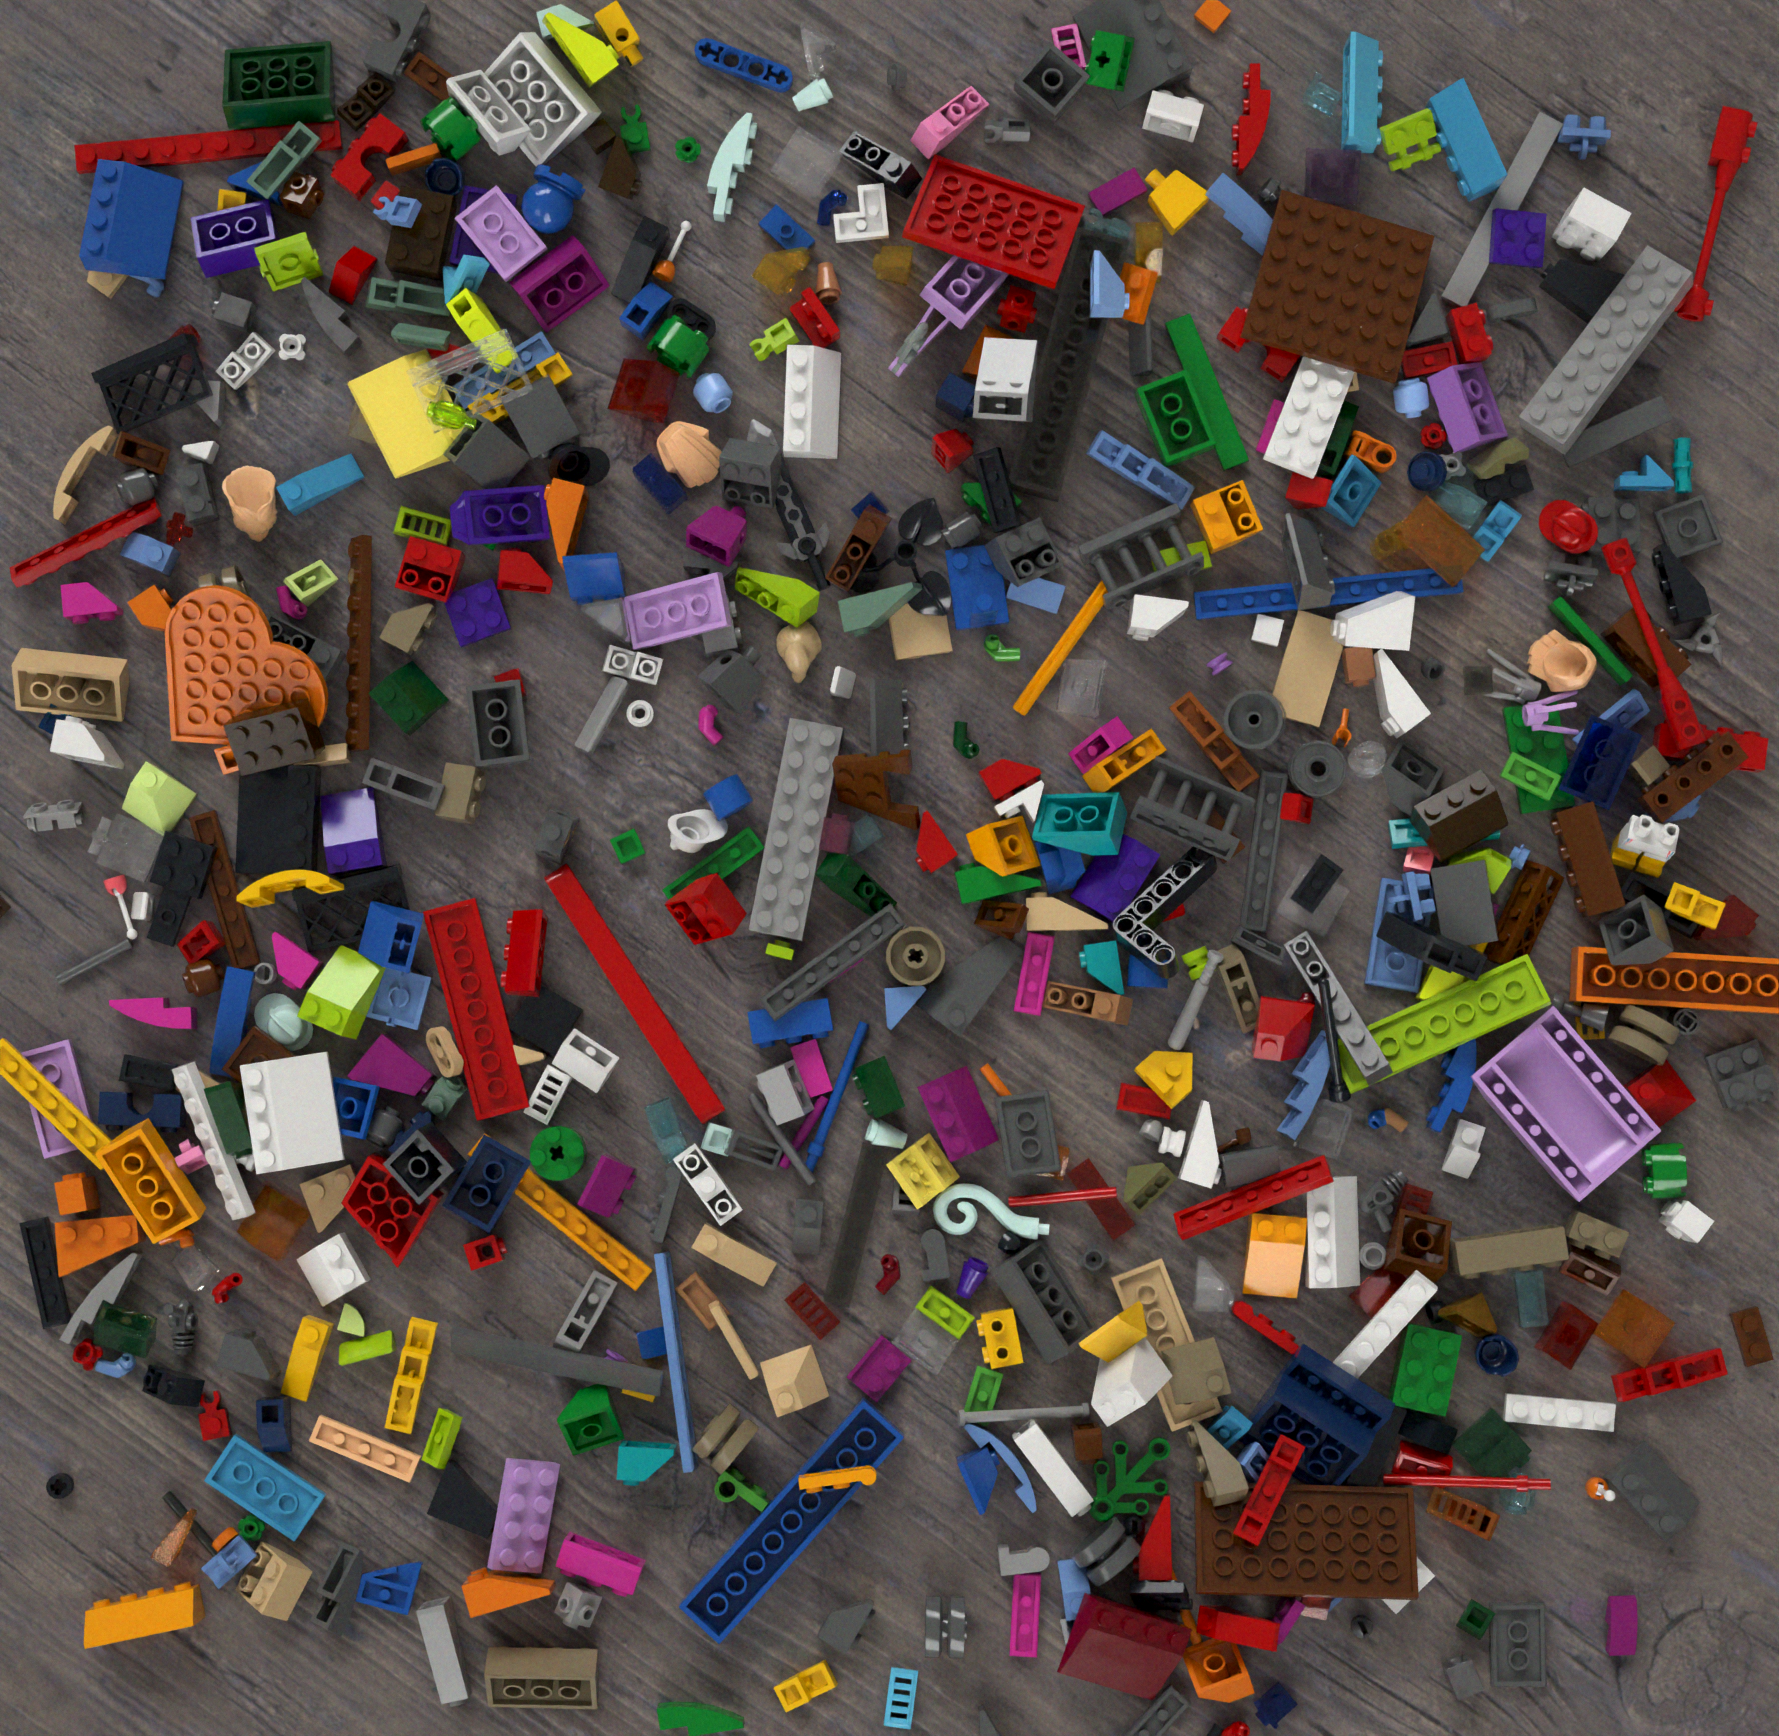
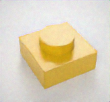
(230, 199)

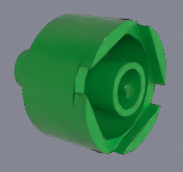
(450, 129)
(679, 346)
(543, 1156)
(1664, 1170)

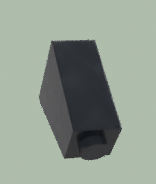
(1579, 286)
(463, 1502)

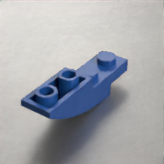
(1454, 1095)

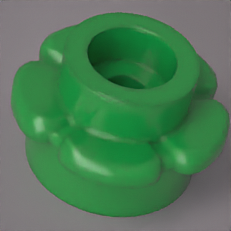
(682, 144)
(251, 1520)

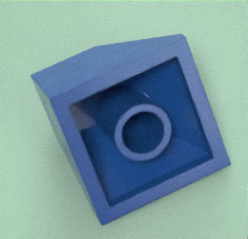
(980, 1474)

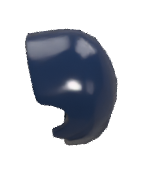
(445, 176)
(1496, 1355)

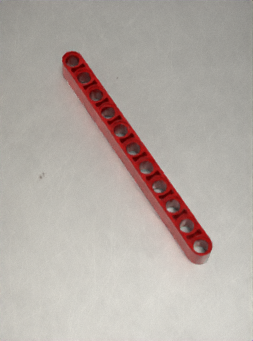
(634, 993)

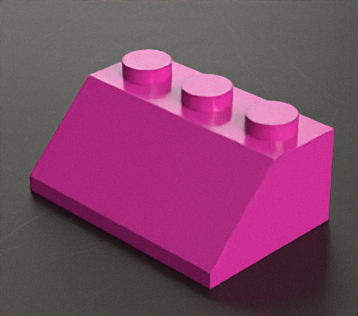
(600, 1564)

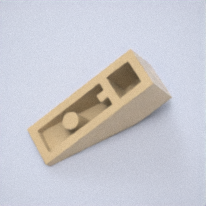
(1054, 915)
(733, 1254)

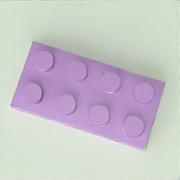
(677, 611)
(60, 1067)
(523, 1515)

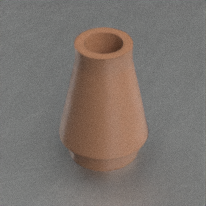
(827, 285)

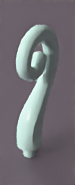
(1020, 1225)

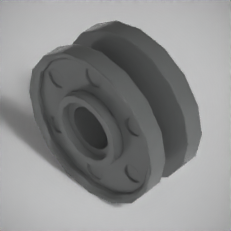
(1333, 769)

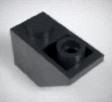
(173, 1386)

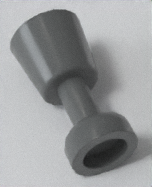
(1590, 1014)

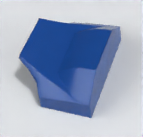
(1059, 867)

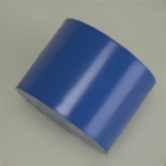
(728, 797)
(1143, 977)

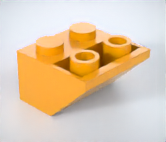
(1226, 516)

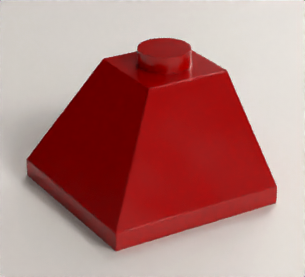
(1281, 1029)
(1660, 1092)

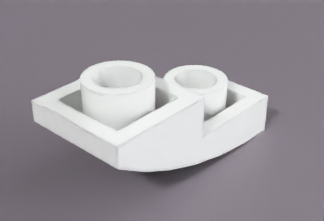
(245, 361)
(632, 665)

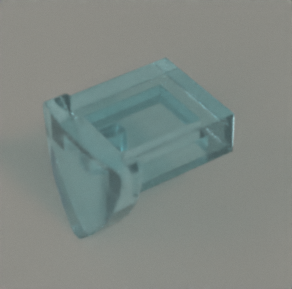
(1321, 96)

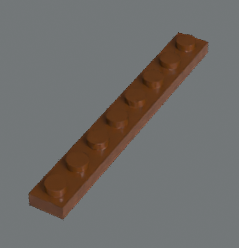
(359, 643)

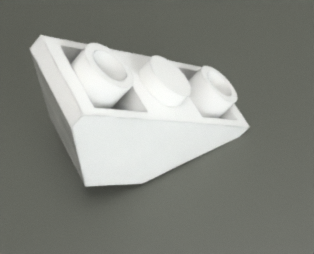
(708, 1184)

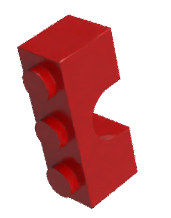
(379, 137)
(1277, 363)

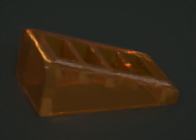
(1435, 1501)
(173, 1543)

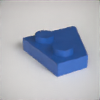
(390, 1587)

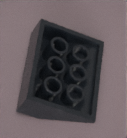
(278, 820)

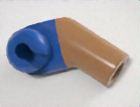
(1385, 1117)

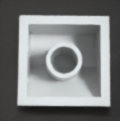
(1173, 115)
(1152, 615)
(333, 1269)

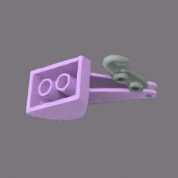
(957, 293)

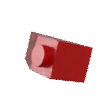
(951, 448)
(1155, 1556)
(1237, 1627)

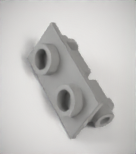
(64, 812)

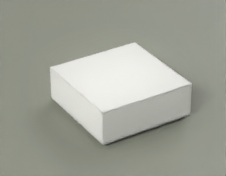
(1267, 630)

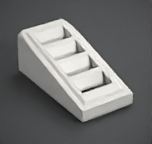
(560, 1075)

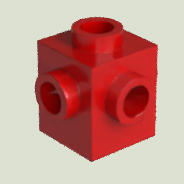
(1016, 314)

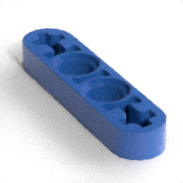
(741, 70)

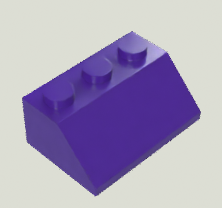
(228, 237)
(1115, 879)

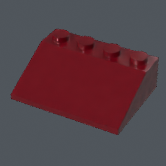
(1123, 1647)

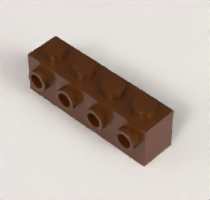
(1692, 777)

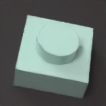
(716, 1138)

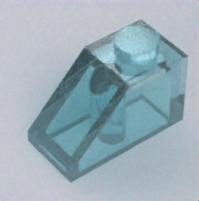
(1458, 503)
(666, 1129)

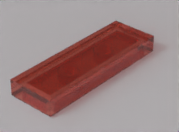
(1108, 1210)

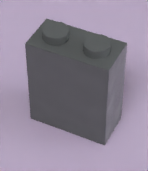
(542, 418)
(486, 455)

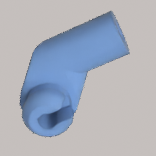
(117, 1368)

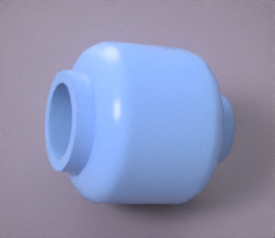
(712, 392)
(1411, 397)

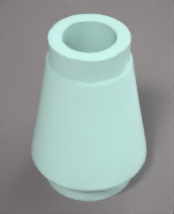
(813, 95)
(884, 1134)

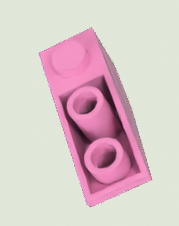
(948, 122)

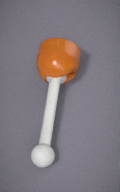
(665, 269)
(1594, 1488)

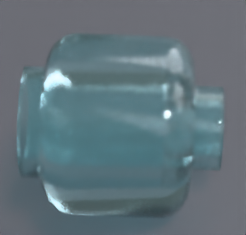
(1517, 1502)

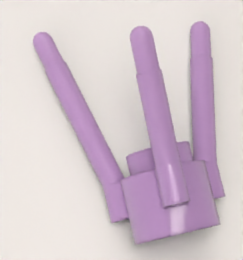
(1537, 712)

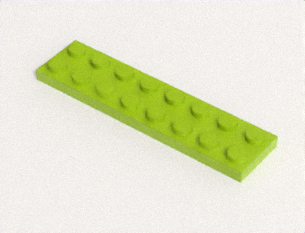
(1452, 1018)

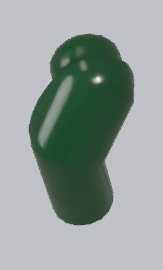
(962, 742)

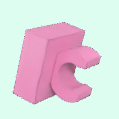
(191, 1158)

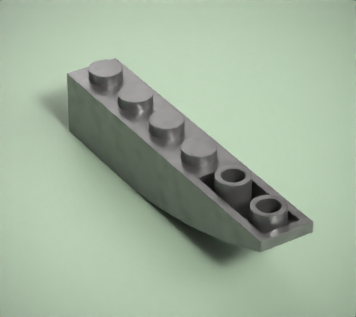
(1347, 1021)

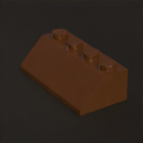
(1587, 860)

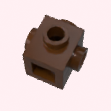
(302, 195)

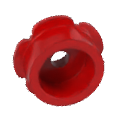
(1429, 442)

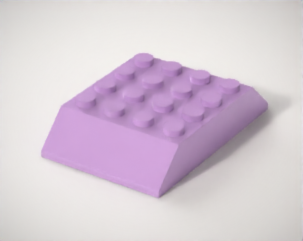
(1564, 1104)

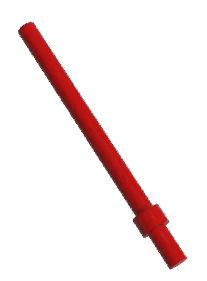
(1521, 1483)

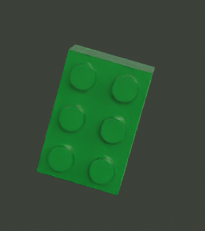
(1175, 418)
(1424, 1369)

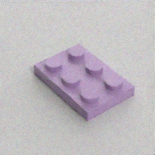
(501, 233)

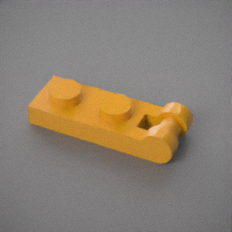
(838, 1478)

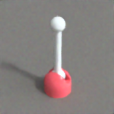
(117, 886)

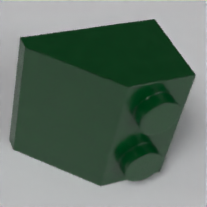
(409, 697)
(878, 1087)

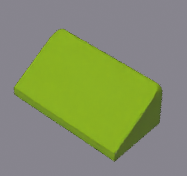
(366, 1347)

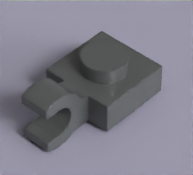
(1010, 129)

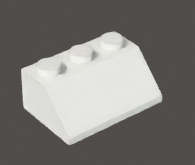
(489, 109)
(83, 743)

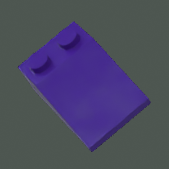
(352, 832)

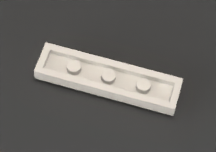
(1559, 1412)

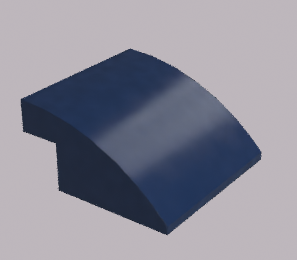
(1324, 1412)

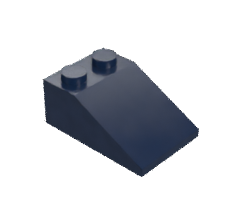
(486, 1184)

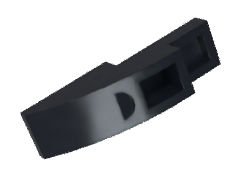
(1431, 947)

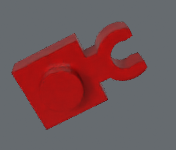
(215, 1421)

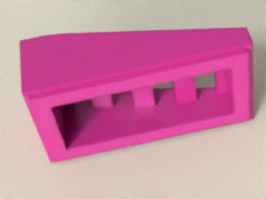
(1066, 31)

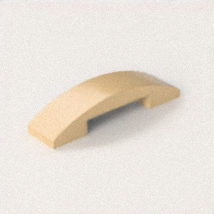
(63, 502)

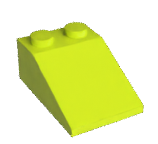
(583, 50)

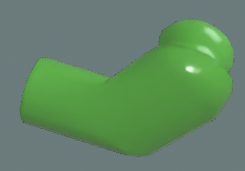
(998, 651)

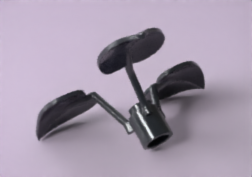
(921, 525)

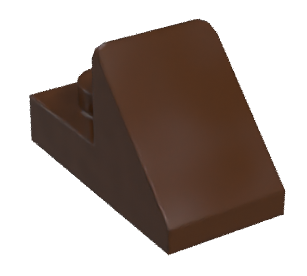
(141, 453)
(1001, 917)

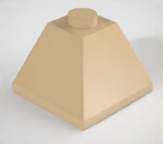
(794, 1380)

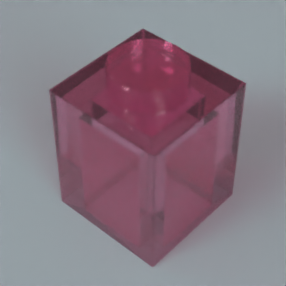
(836, 834)

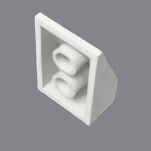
(1396, 700)

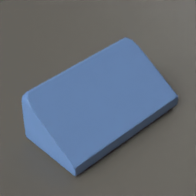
(1038, 594)

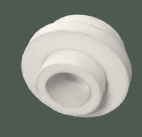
(636, 705)

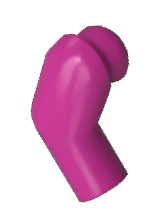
(290, 606)
(706, 724)

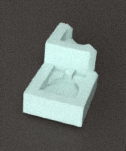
(565, 14)

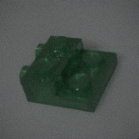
(1492, 1446)

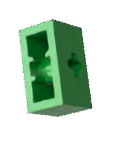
(1119, 50)

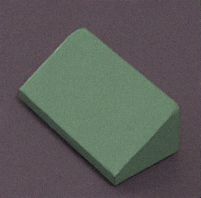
(421, 336)

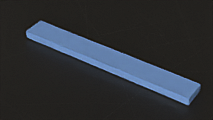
(676, 1361)

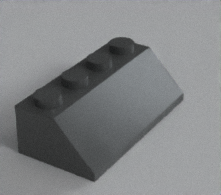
(1044, 1300)

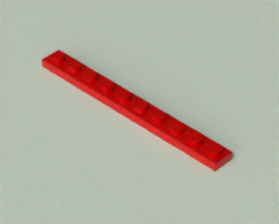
(200, 146)

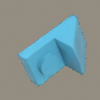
(467, 275)

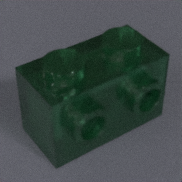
(125, 1330)

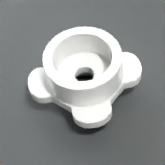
(288, 340)

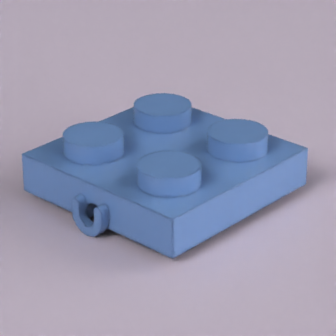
(400, 999)

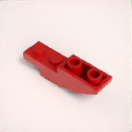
(1250, 128)

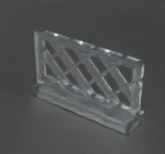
(466, 357)

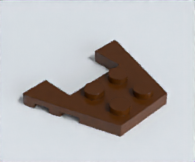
(865, 785)

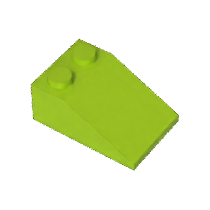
(342, 993)

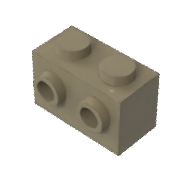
(461, 793)
(1591, 1232)

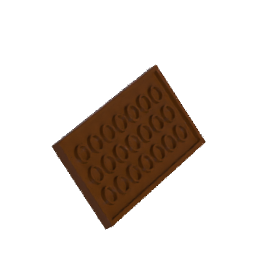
(1316, 1545)

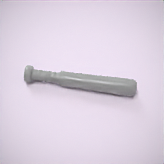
(1187, 1017)

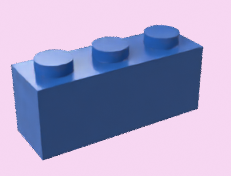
(805, 1019)

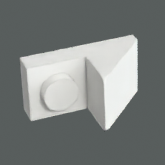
(1028, 798)
(1463, 1149)

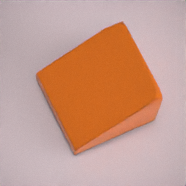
(226, 759)

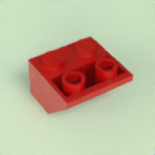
(430, 569)
(706, 909)

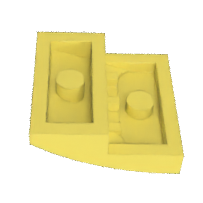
(923, 1170)

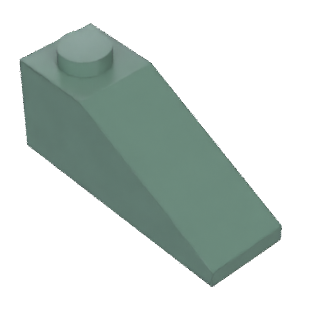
(872, 609)

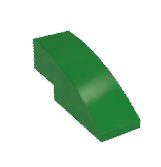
(698, 1717)

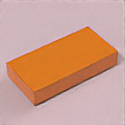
(413, 159)

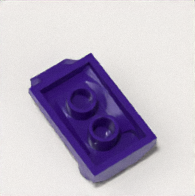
(500, 516)

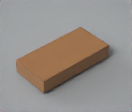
(698, 1296)

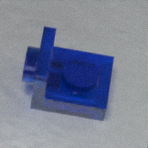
(1274, 1705)

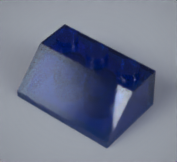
(1600, 761)

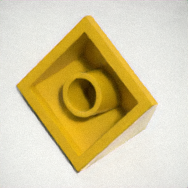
(1117, 1334)

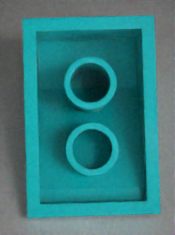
(1082, 822)

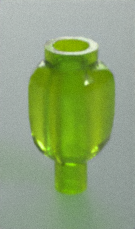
(449, 415)

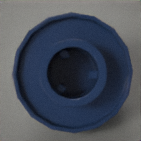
(1427, 471)

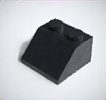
(424, 1162)

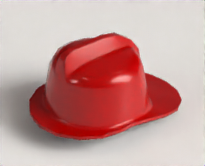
(1568, 526)

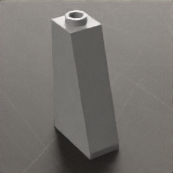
(444, 1650)

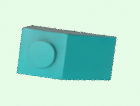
(1103, 965)

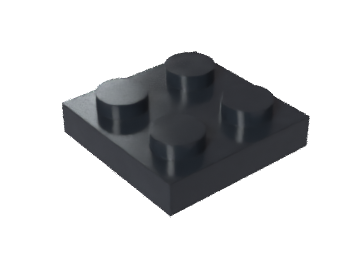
(183, 864)

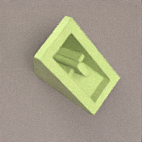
(311, 582)

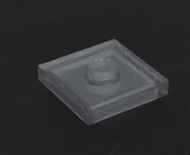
(806, 163)

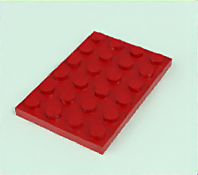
(993, 221)

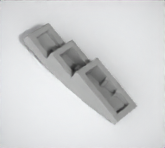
(109, 1290)

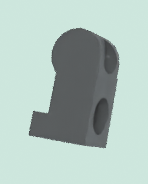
(934, 1245)

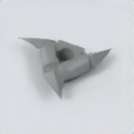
(1695, 641)

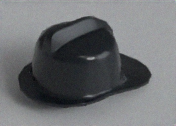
(578, 464)

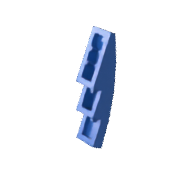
(231, 1017)

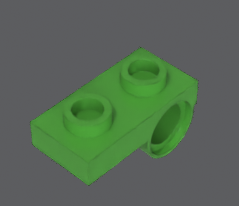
(754, 1495)

